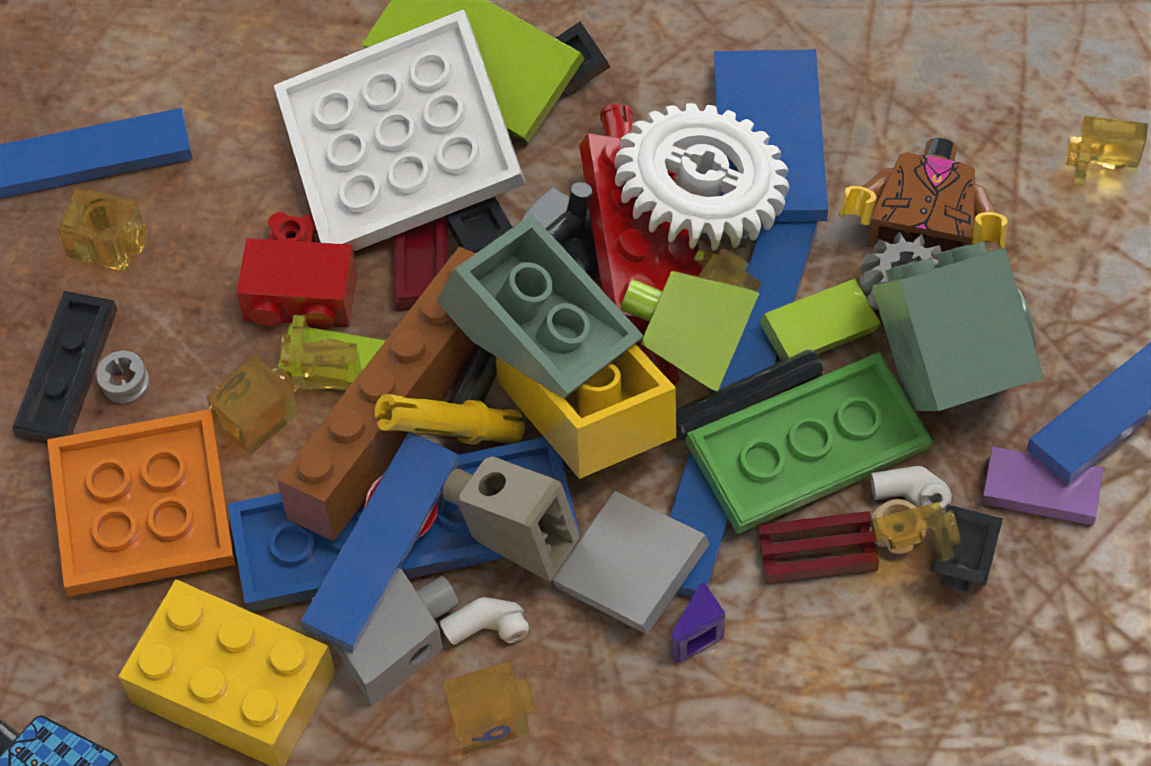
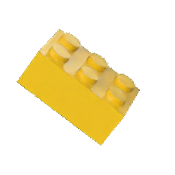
(605, 419)
(228, 674)

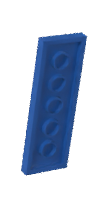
(288, 563)

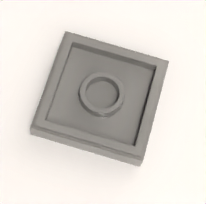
(631, 562)

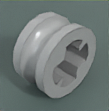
(127, 392)

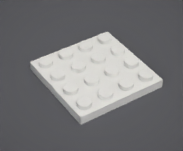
(398, 134)

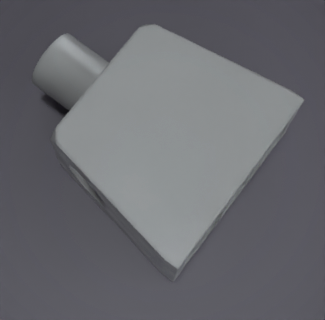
(399, 636)

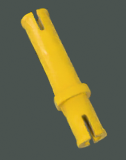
(467, 422)

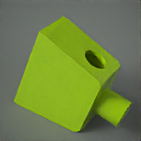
(692, 322)

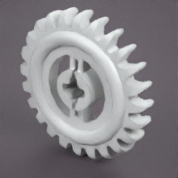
(702, 172)

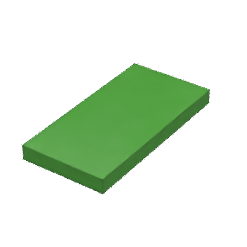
(808, 442)

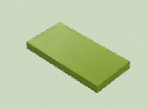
(521, 60)

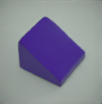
(699, 625)

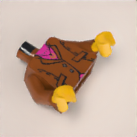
(929, 198)

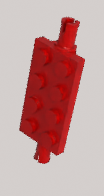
(623, 243)

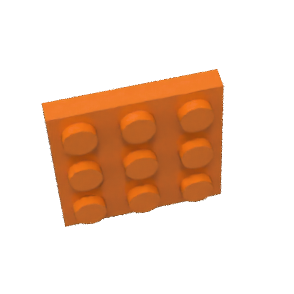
(140, 503)

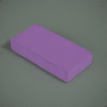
(1028, 486)

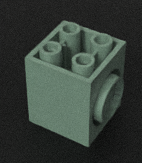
(957, 327)

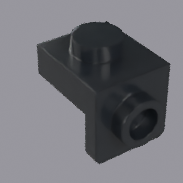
(974, 554)

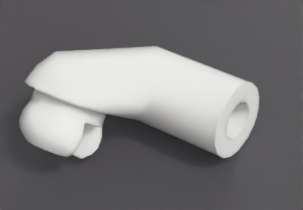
(913, 484)
(490, 614)

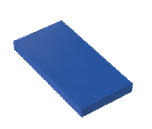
(782, 99)

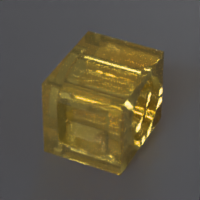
(90, 214)

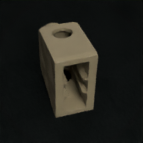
(516, 514)

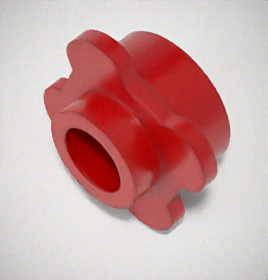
(282, 225)

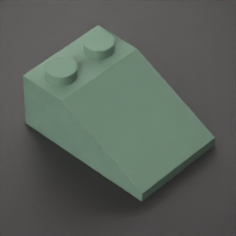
(537, 309)

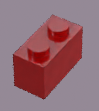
(297, 279)

